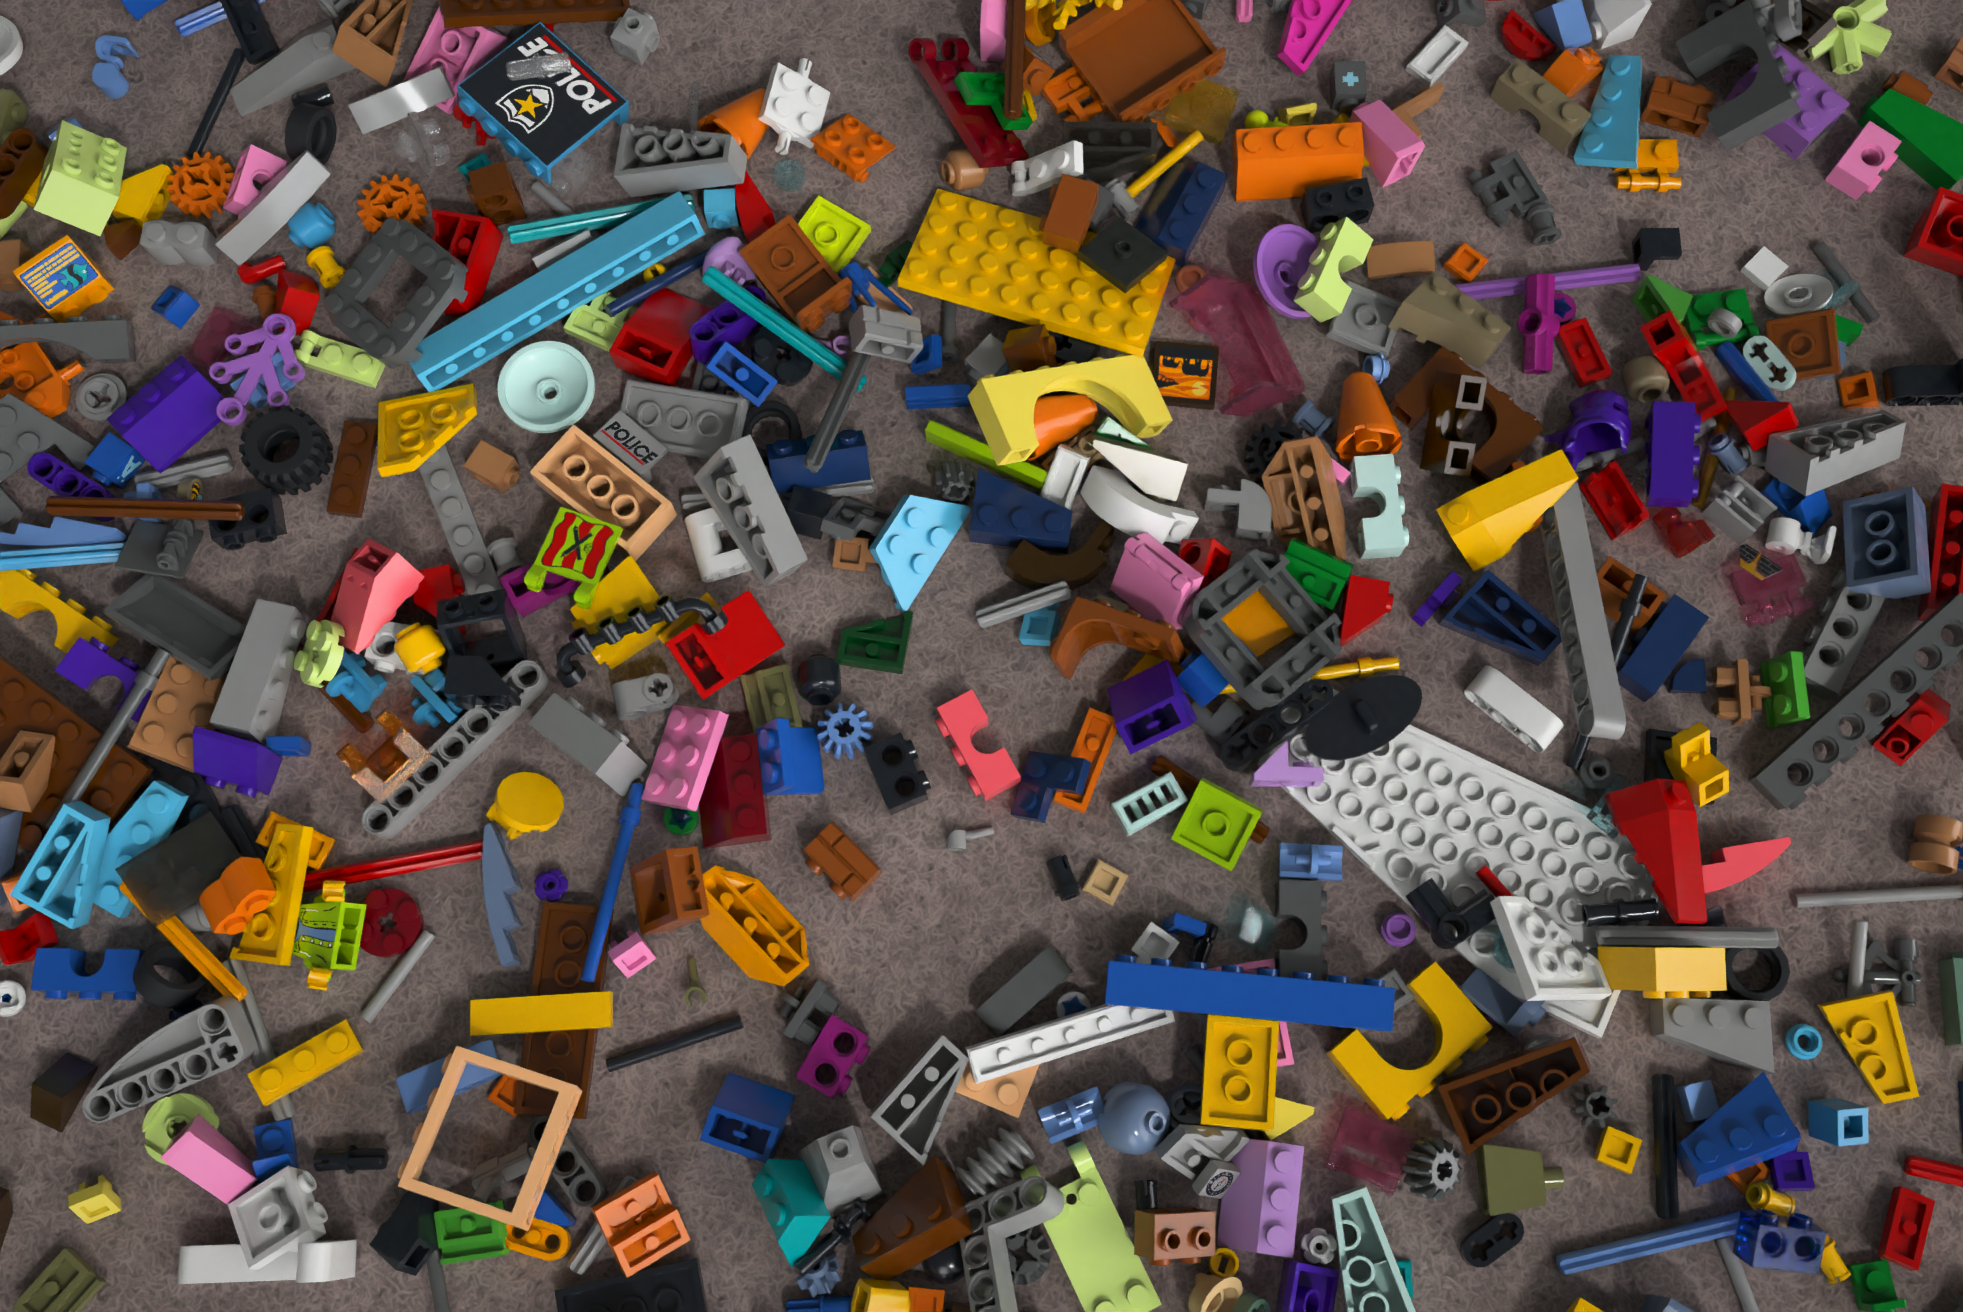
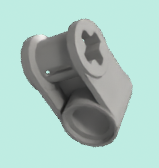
(639, 696)

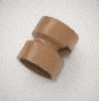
(1936, 844)

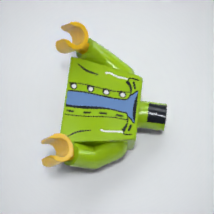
(328, 934)

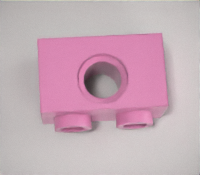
(1863, 160)
(251, 165)

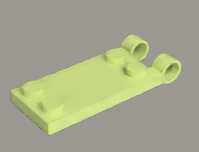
(1096, 1244)

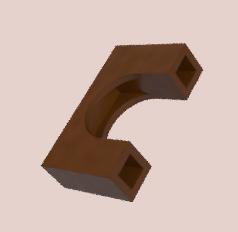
(1509, 425)

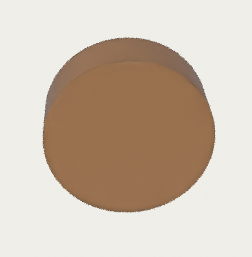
(1188, 276)

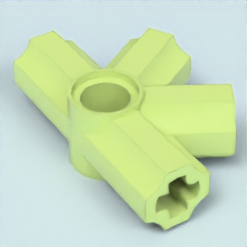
(1855, 36)

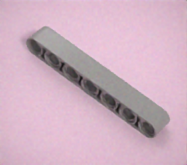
(450, 767)

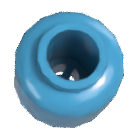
(311, 225)

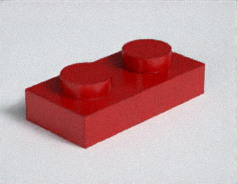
(1583, 353)
(1906, 1228)

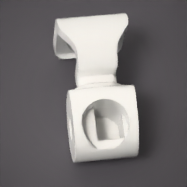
(1786, 537)

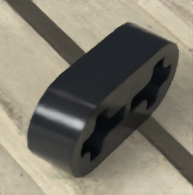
(1497, 1247)

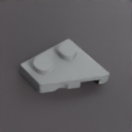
(1193, 1146)

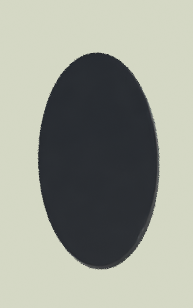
(1364, 718)

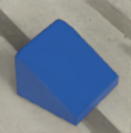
(175, 306)
(553, 1210)

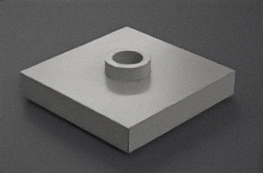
(1365, 321)

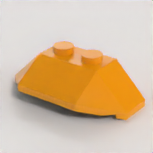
(753, 927)

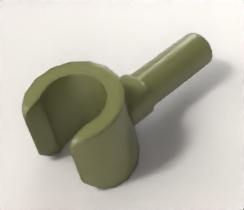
(694, 983)

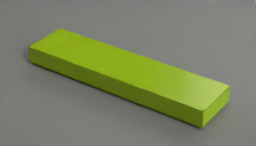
(981, 454)

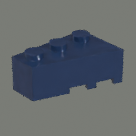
(1008, 514)
(1503, 621)

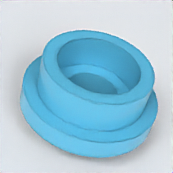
(1813, 1038)

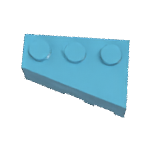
(66, 866)

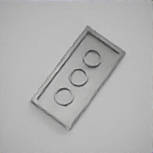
(685, 419)

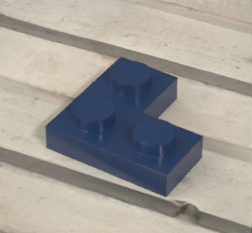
(1043, 776)

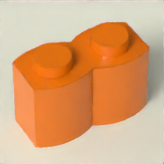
(237, 896)

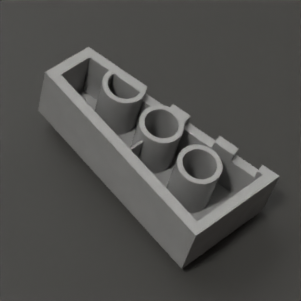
(1834, 450)

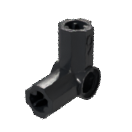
(1437, 910)

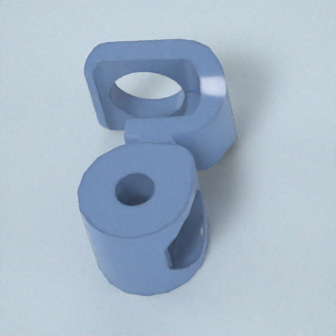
(107, 73)

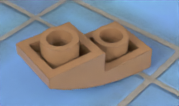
(1401, 258)

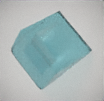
(1256, 929)

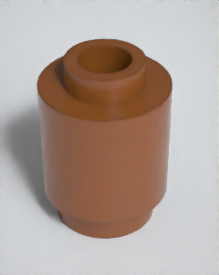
(1908, 86)

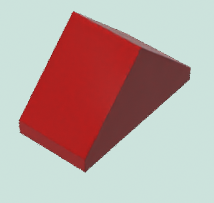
(296, 298)
(1760, 418)

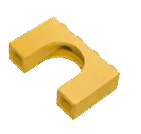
(1456, 1027)

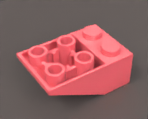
(371, 592)

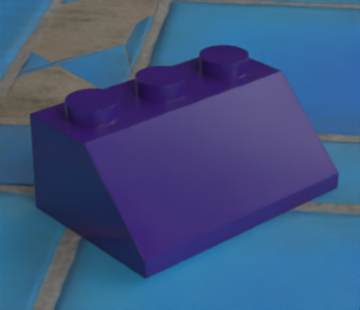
(168, 414)

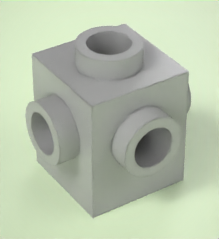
(635, 36)

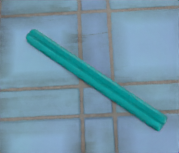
(579, 221)
(776, 323)

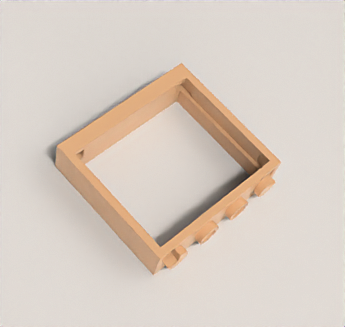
(542, 1161)

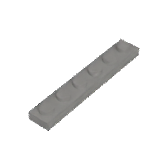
(459, 523)

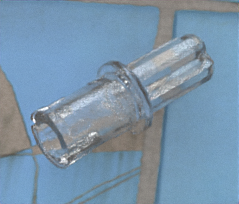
(538, 66)

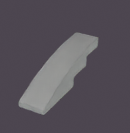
(273, 208)

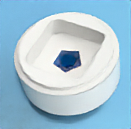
(11, 998)

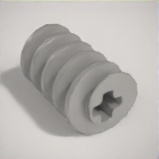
(995, 1162)

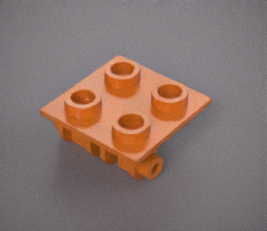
(851, 146)

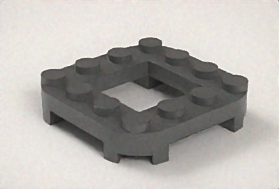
(444, 283)
(1227, 653)

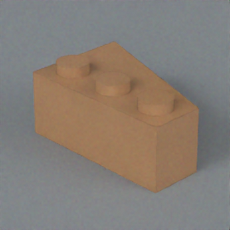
(373, 37)

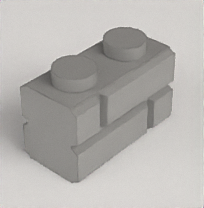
(885, 334)

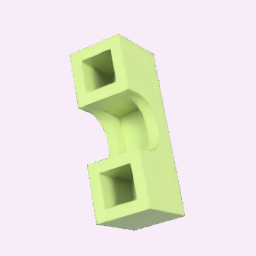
(1321, 287)

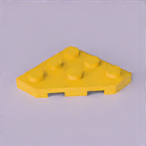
(419, 425)

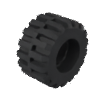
(269, 433)

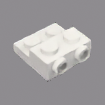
(278, 1216)

